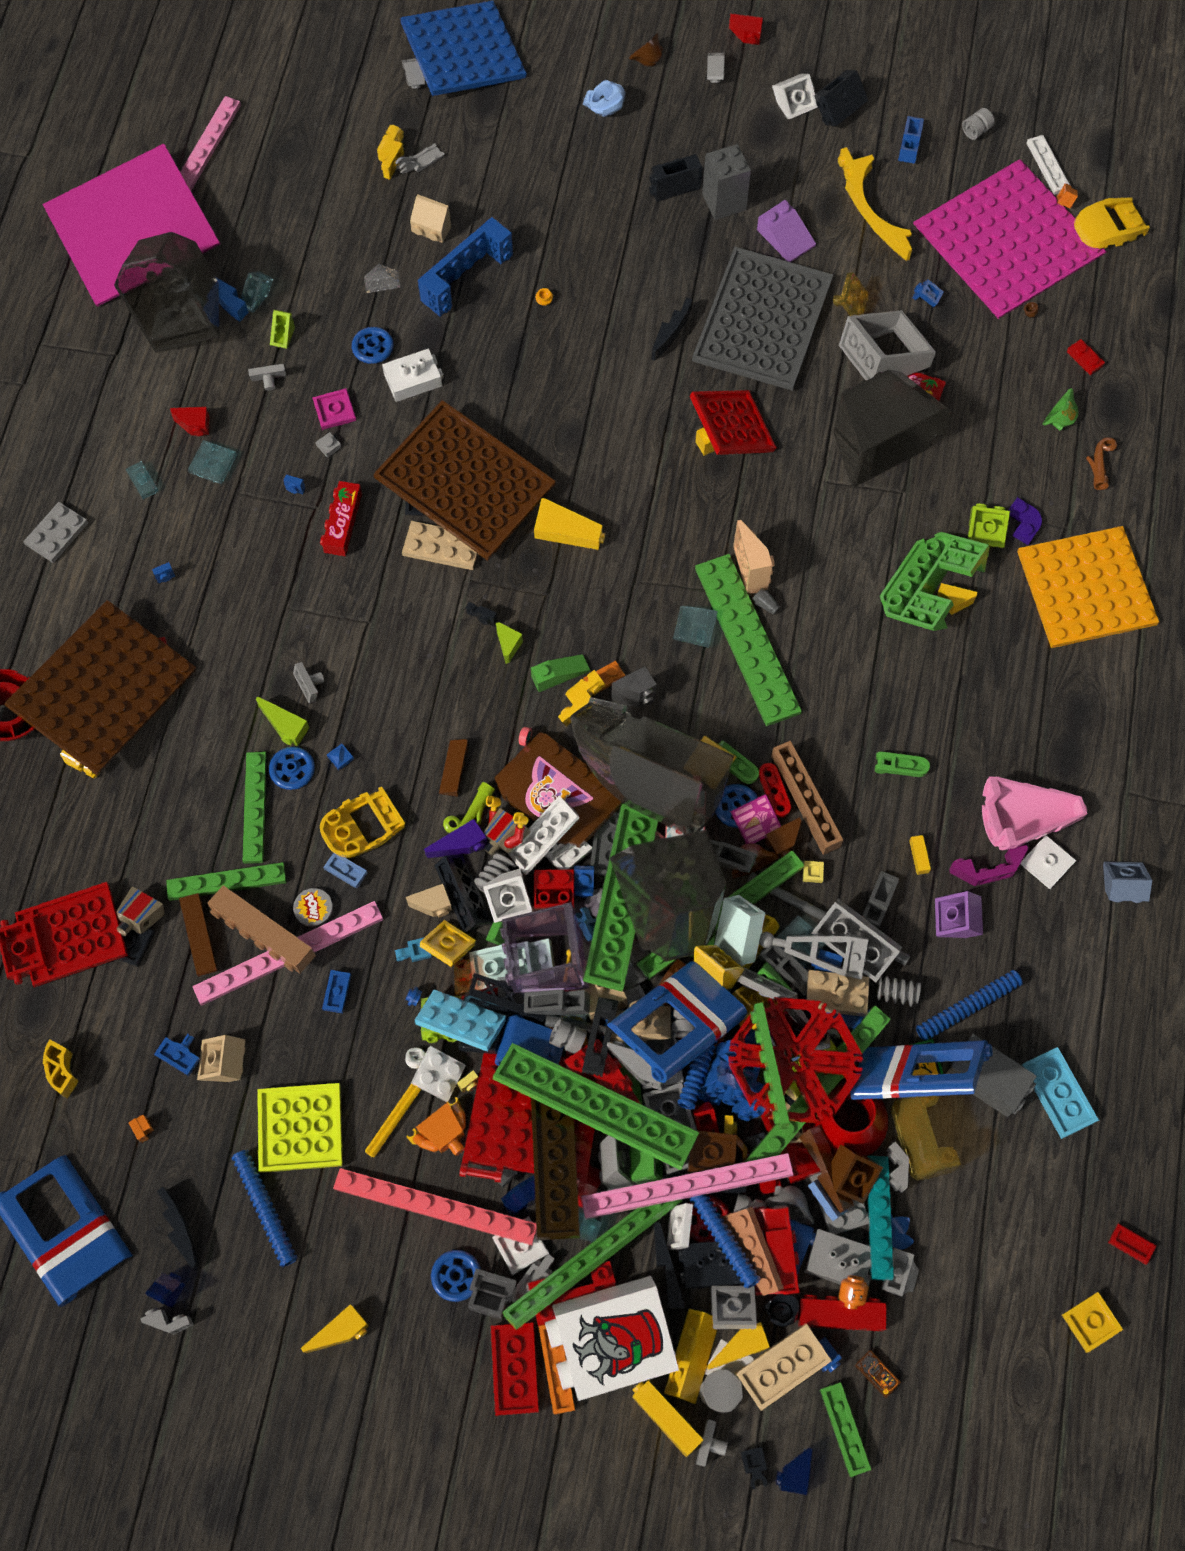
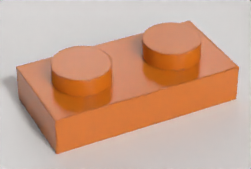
(609, 674)

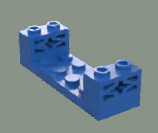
(488, 238)

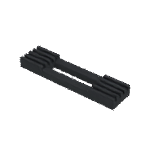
(595, 1062)

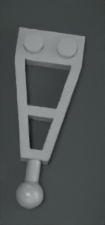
(854, 955)

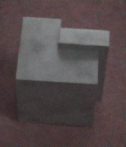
(490, 1293)

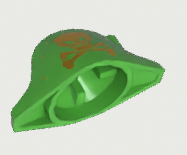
(1064, 412)

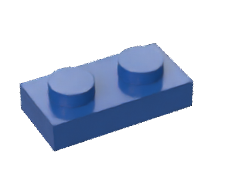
(336, 991)

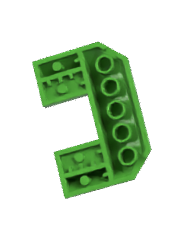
(911, 588)

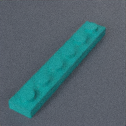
(880, 1224)

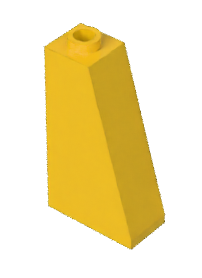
(566, 527)
(666, 1418)

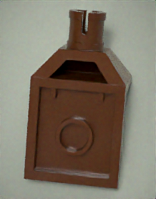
(715, 1151)

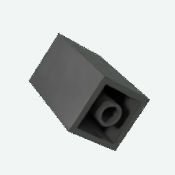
(726, 181)
(1001, 1081)

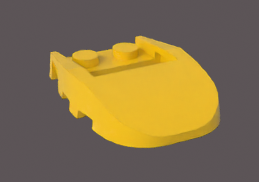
(1098, 229)
(343, 834)

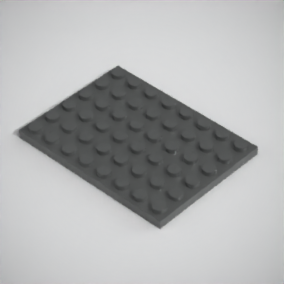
(763, 318)

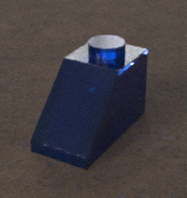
(520, 1197)
(166, 1289)
(795, 1474)

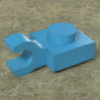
(587, 923)
(413, 951)

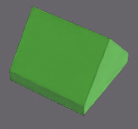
(494, 935)

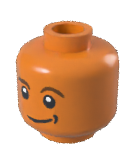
(853, 1291)

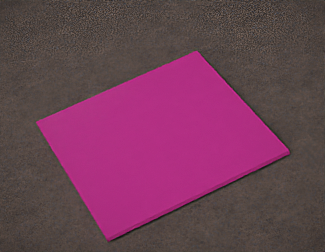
(119, 208)
(1007, 238)

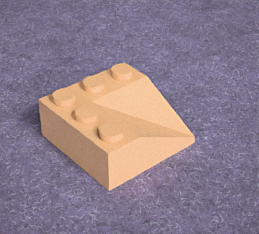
(753, 559)

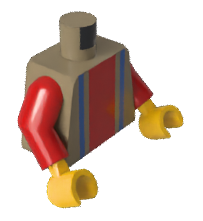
(504, 829)

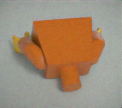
(442, 1129)

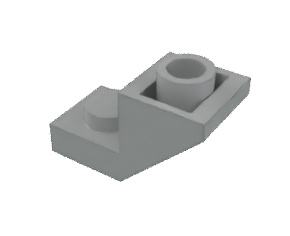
(715, 67)
(413, 73)
(898, 1177)
(159, 1320)

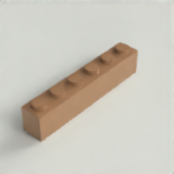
(806, 797)
(261, 929)

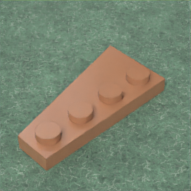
(751, 1239)

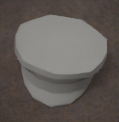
(721, 1391)

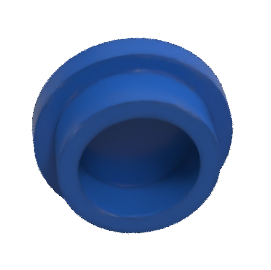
(413, 996)

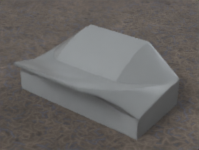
(904, 1273)

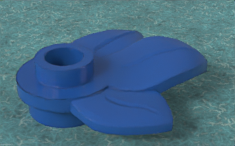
(899, 1227)

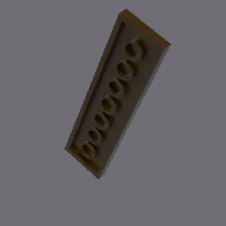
(554, 1173)

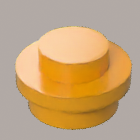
(544, 296)

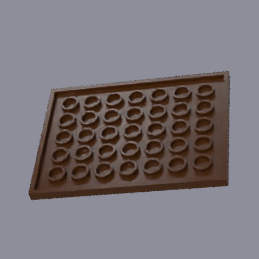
(464, 479)
(101, 687)

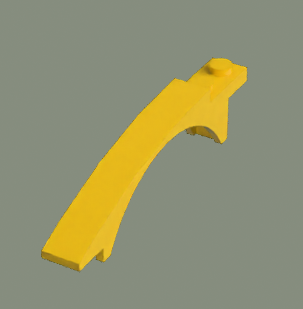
(855, 173)

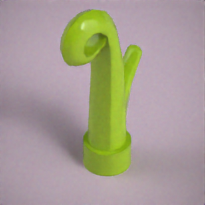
(475, 810)

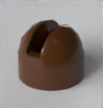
(1031, 309)

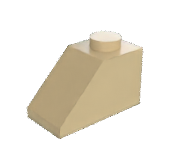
(431, 901)

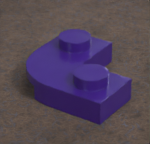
(1029, 519)

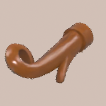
(1098, 467)

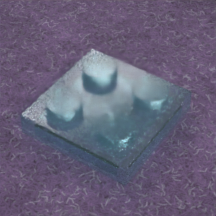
(212, 462)

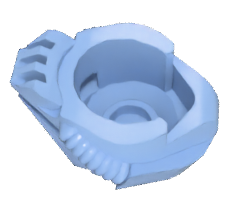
(610, 103)

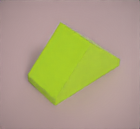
(281, 329)
(509, 640)

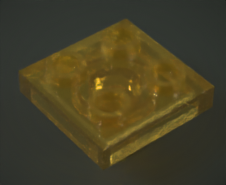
(853, 296)

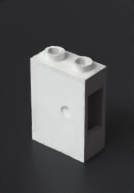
(412, 375)

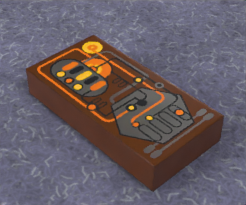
(877, 1373)

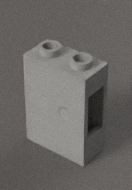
(837, 1257)

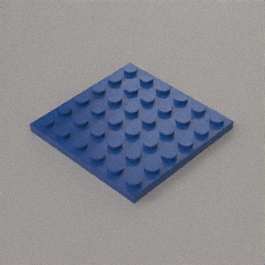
(463, 48)

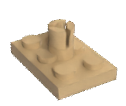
(839, 992)
(653, 1027)

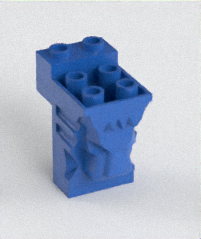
(723, 1084)

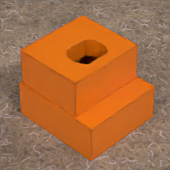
(1067, 196)
(141, 1128)

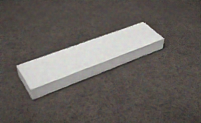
(1047, 163)

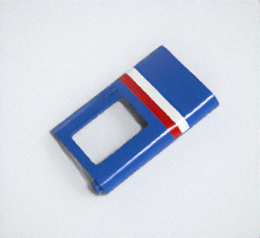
(699, 1001)
(889, 1070)
(77, 1253)

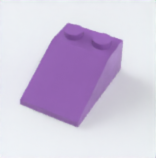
(785, 231)

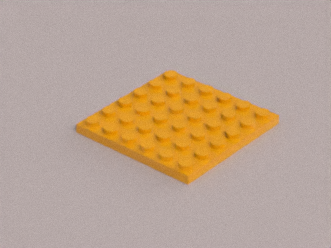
(1087, 587)

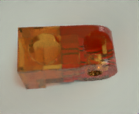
(462, 976)

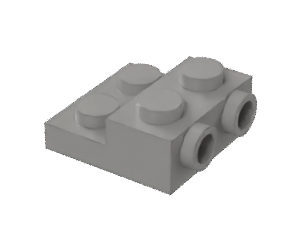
(733, 1307)

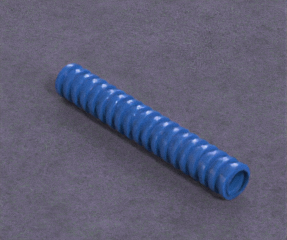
(969, 1005)
(695, 1079)
(264, 1208)
(726, 1240)

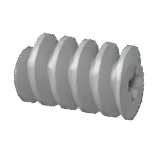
(496, 867)
(898, 991)

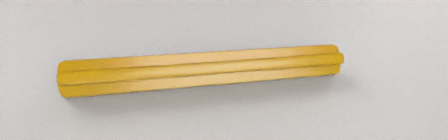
(392, 1120)

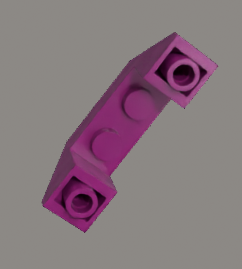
(965, 870)

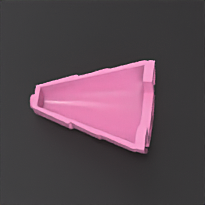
(1026, 812)

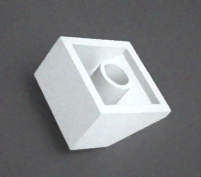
(795, 95)
(507, 895)

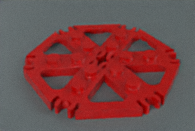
(809, 1062)

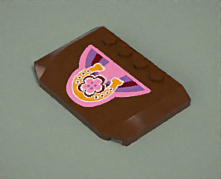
(548, 771)

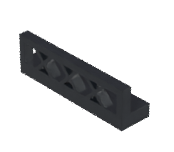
(459, 892)
(496, 1003)

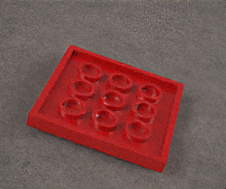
(732, 422)

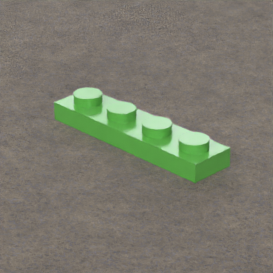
(845, 1429)

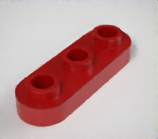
(774, 783)

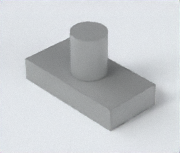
(267, 374)
(307, 683)
(710, 1444)

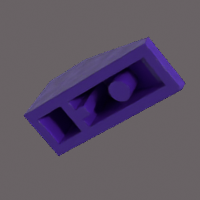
(460, 841)

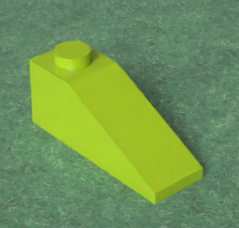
(288, 726)

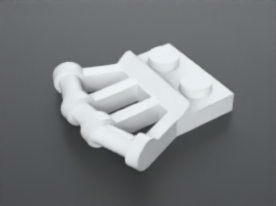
(567, 856)

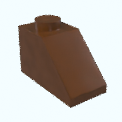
(783, 838)

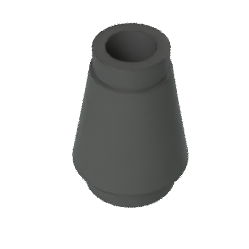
(766, 601)

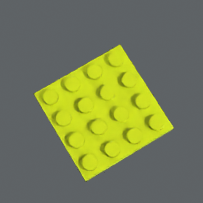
(299, 1127)

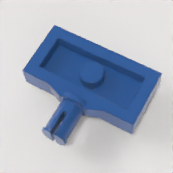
(178, 1054)

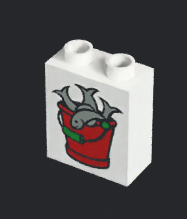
(612, 1338)

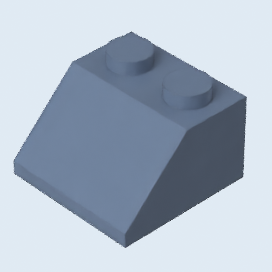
(1127, 881)

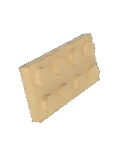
(437, 546)
(783, 1366)

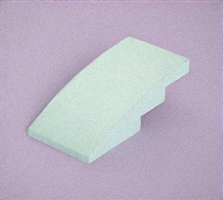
(532, 957)

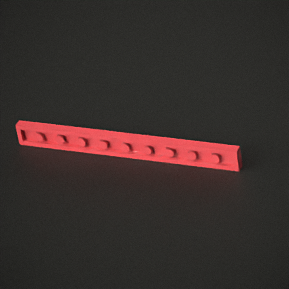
(435, 1206)

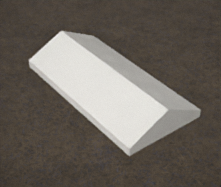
(544, 834)

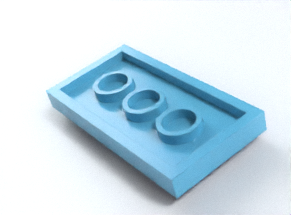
(460, 1020)
(1060, 1093)

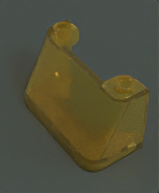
(919, 1140)

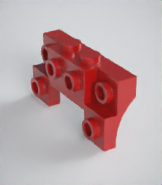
(612, 1076)
(780, 1241)
(602, 1279)

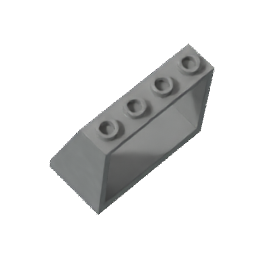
(867, 356)

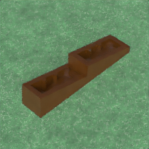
(198, 934)
(820, 1151)

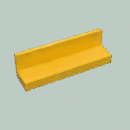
(692, 1356)

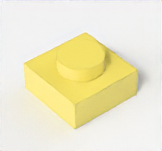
(813, 871)
(469, 1082)

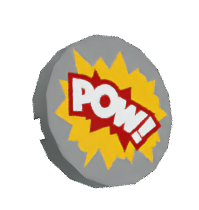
(313, 907)

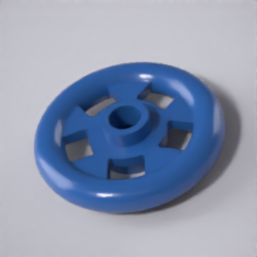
(376, 332)
(294, 782)
(740, 790)
(438, 1279)

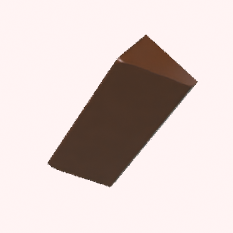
(454, 767)

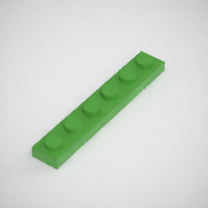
(254, 807)
(233, 880)
(771, 1073)

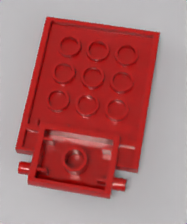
(62, 937)

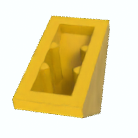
(960, 597)

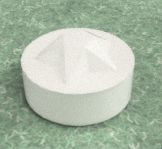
(414, 1057)

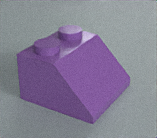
(959, 915)

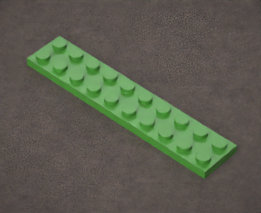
(748, 640)
(613, 927)
(596, 1106)

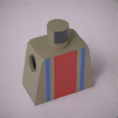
(138, 912)

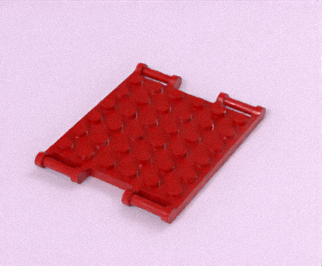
(502, 1130)

